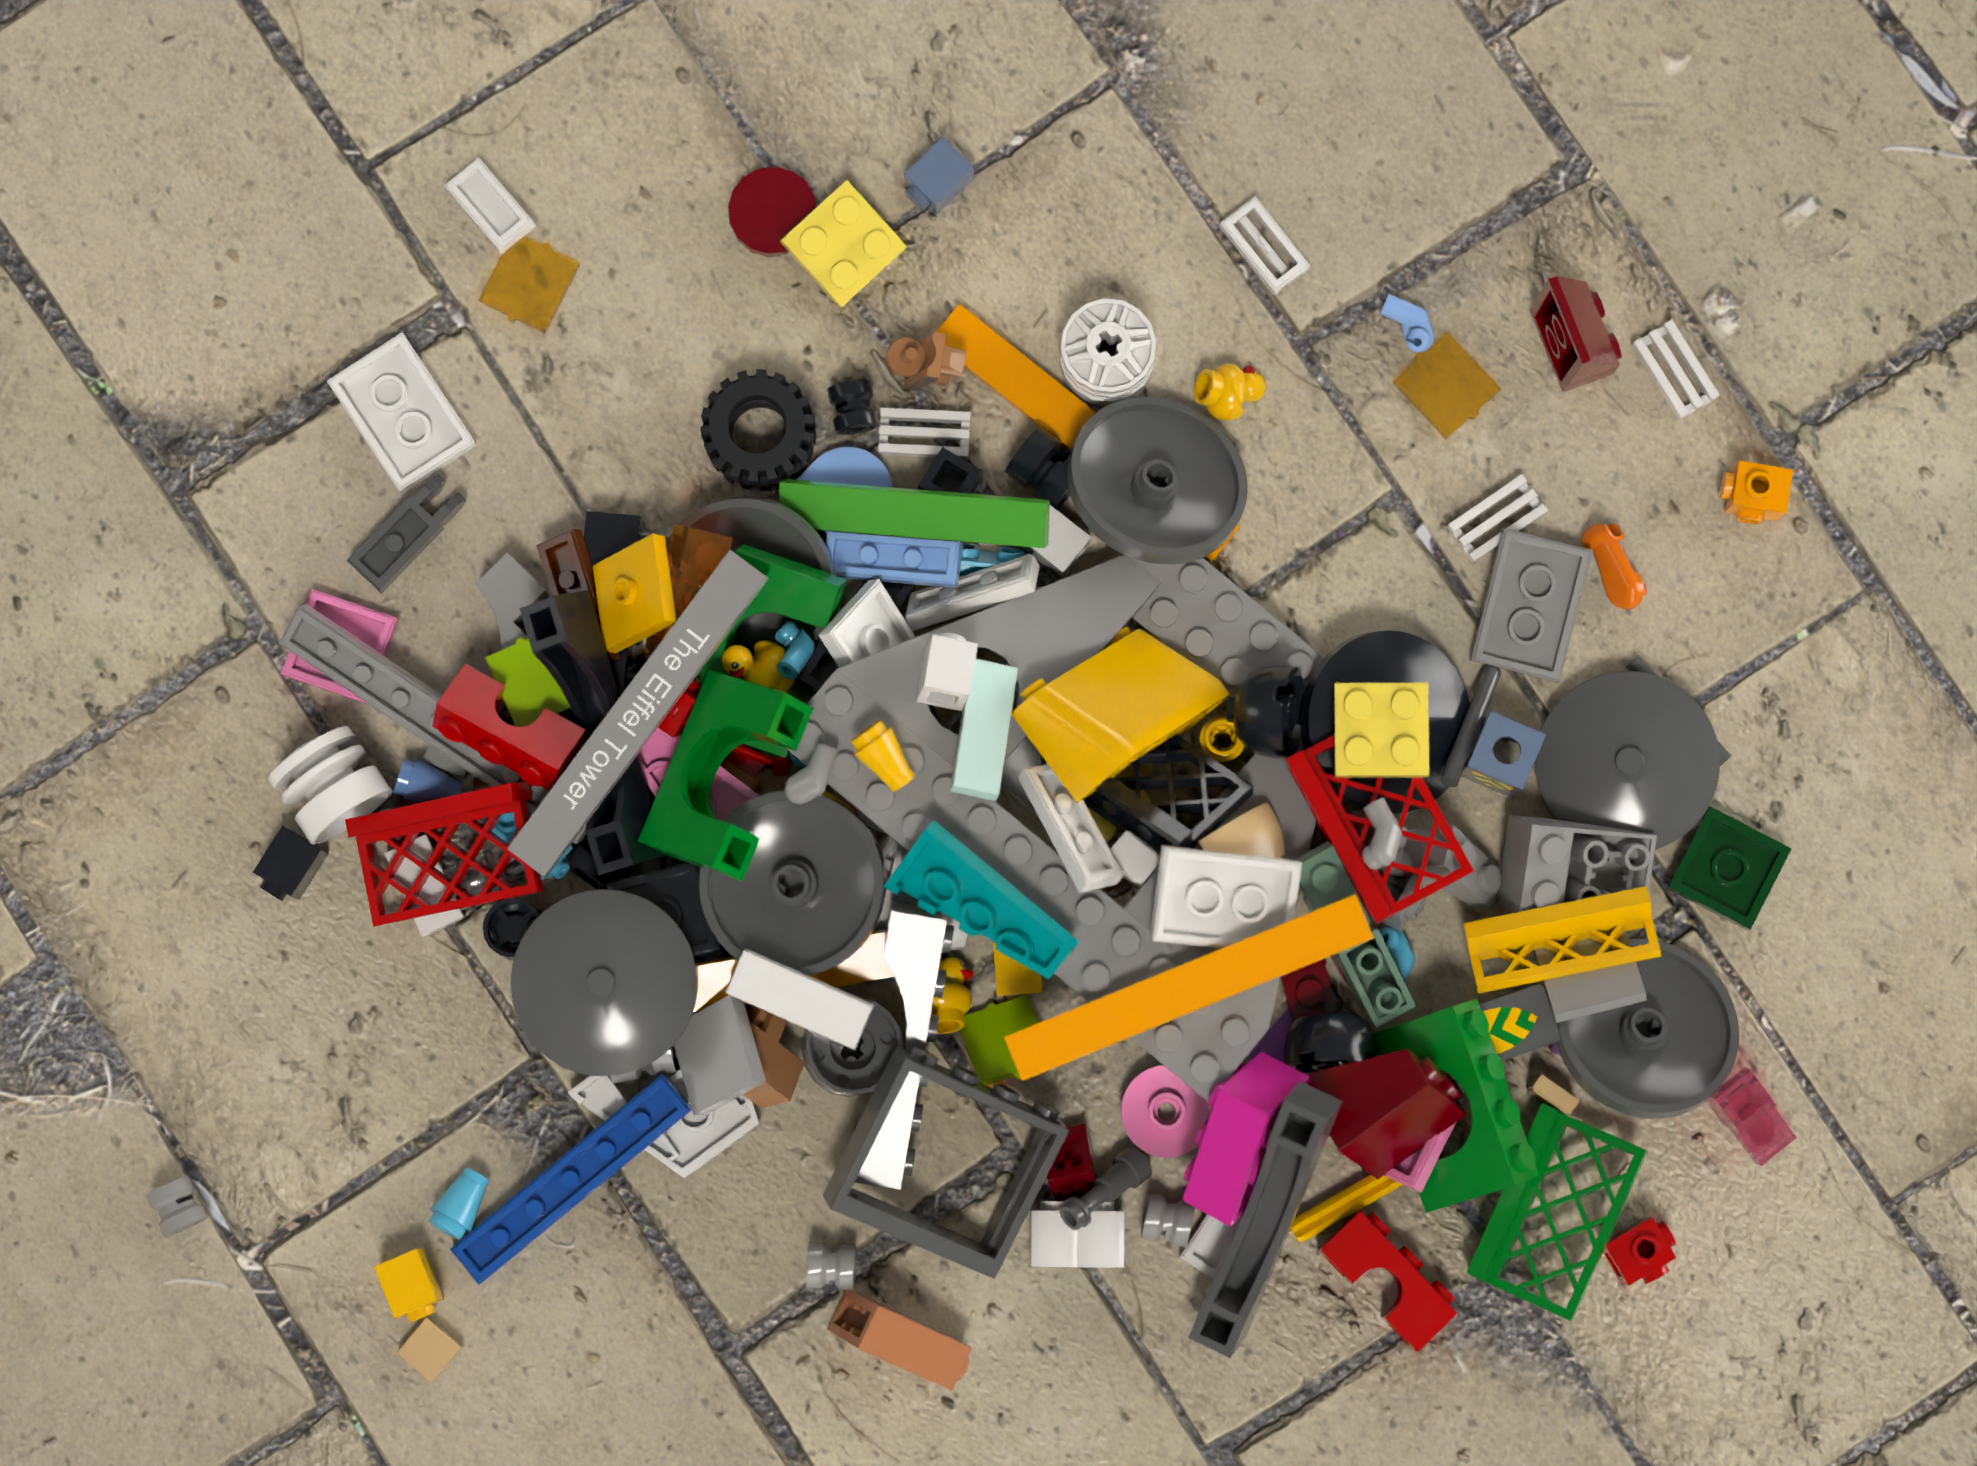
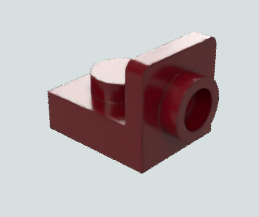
(1306, 988)
(1073, 1167)

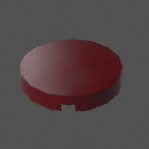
(768, 208)

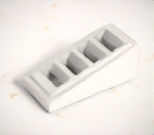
(1135, 859)

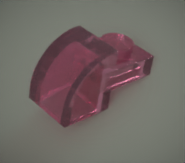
(1751, 1116)

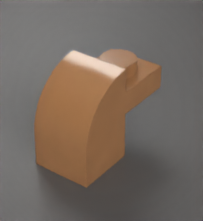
(779, 1064)

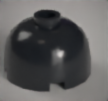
(1268, 710)
(1328, 1039)

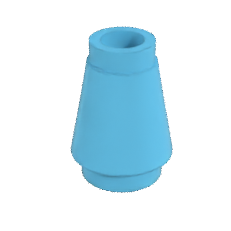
(459, 1204)

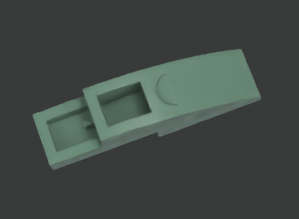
(1367, 965)

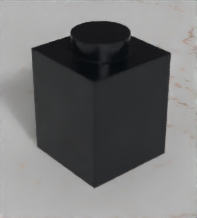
(289, 865)

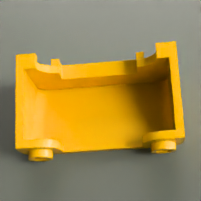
(1115, 709)

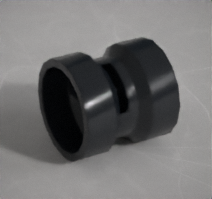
(853, 407)

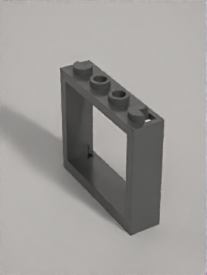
(991, 1252)

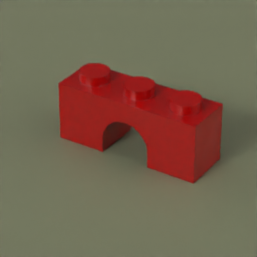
(533, 751)
(1419, 1307)

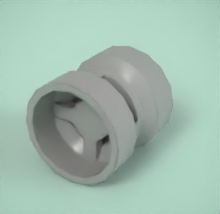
(176, 1206)
(1168, 1220)
(829, 1266)

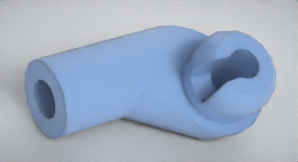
(1413, 320)

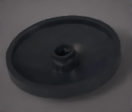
(1387, 659)

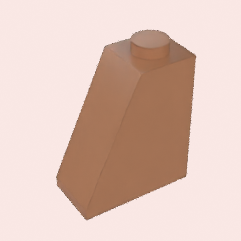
(899, 1339)

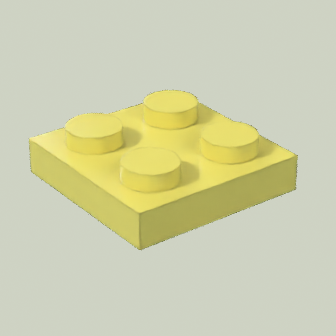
(843, 244)
(1381, 730)

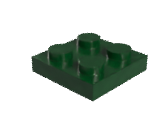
(1728, 868)

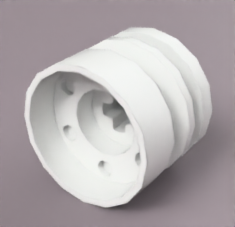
(1096, 375)
(325, 778)

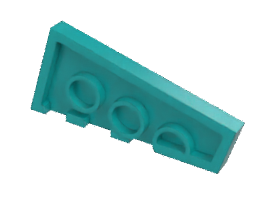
(963, 887)

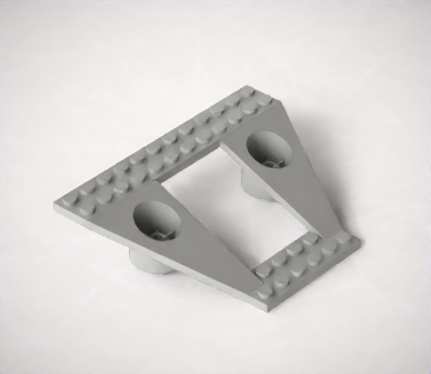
(1044, 637)

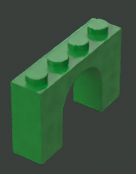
(790, 591)
(722, 718)
(1496, 1148)

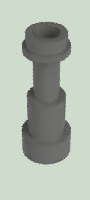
(1127, 1171)

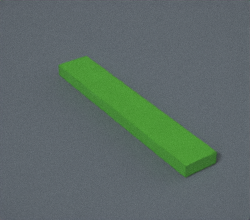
(919, 513)

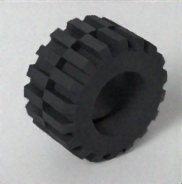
(752, 393)

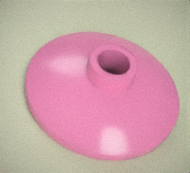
(1142, 1121)

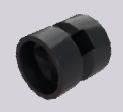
(1042, 465)
(507, 924)

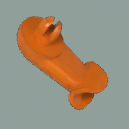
(1621, 583)

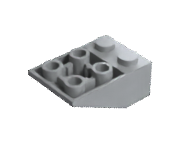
(1570, 861)

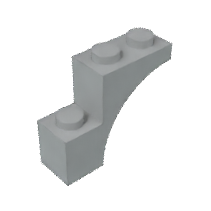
(507, 590)
(1475, 889)

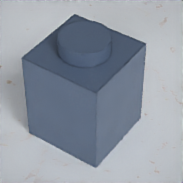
(937, 177)

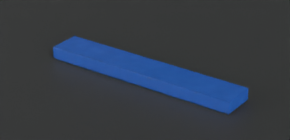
(571, 1178)

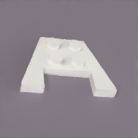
(692, 1139)

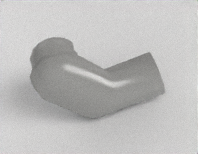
(811, 780)
(1386, 836)

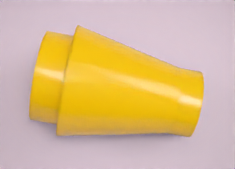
(1216, 727)
(882, 754)

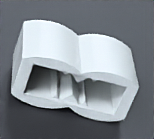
(1091, 1246)

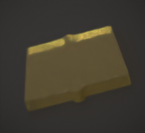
(529, 283)
(1446, 385)

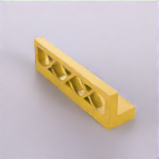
(1559, 925)

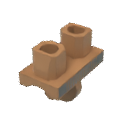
(925, 361)

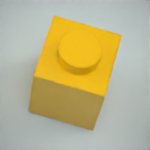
(409, 1285)

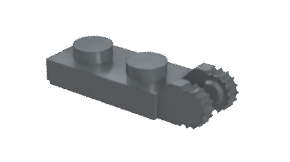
(404, 535)

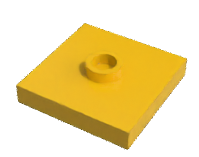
(634, 593)

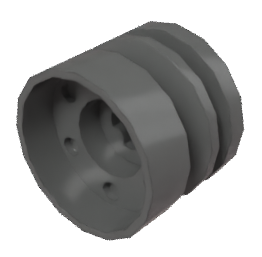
(853, 1076)

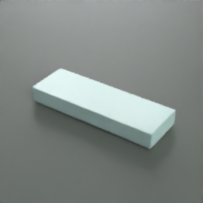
(984, 731)

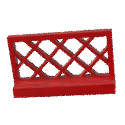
(426, 818)
(1349, 846)

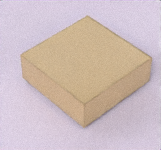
(1552, 1094)
(429, 1349)

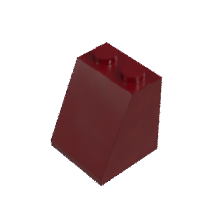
(1388, 1107)

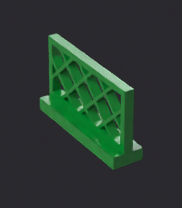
(1516, 1206)

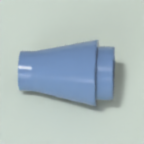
(424, 783)

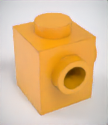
(1756, 492)

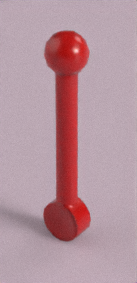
(779, 765)

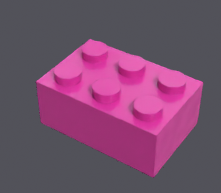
(1237, 1136)

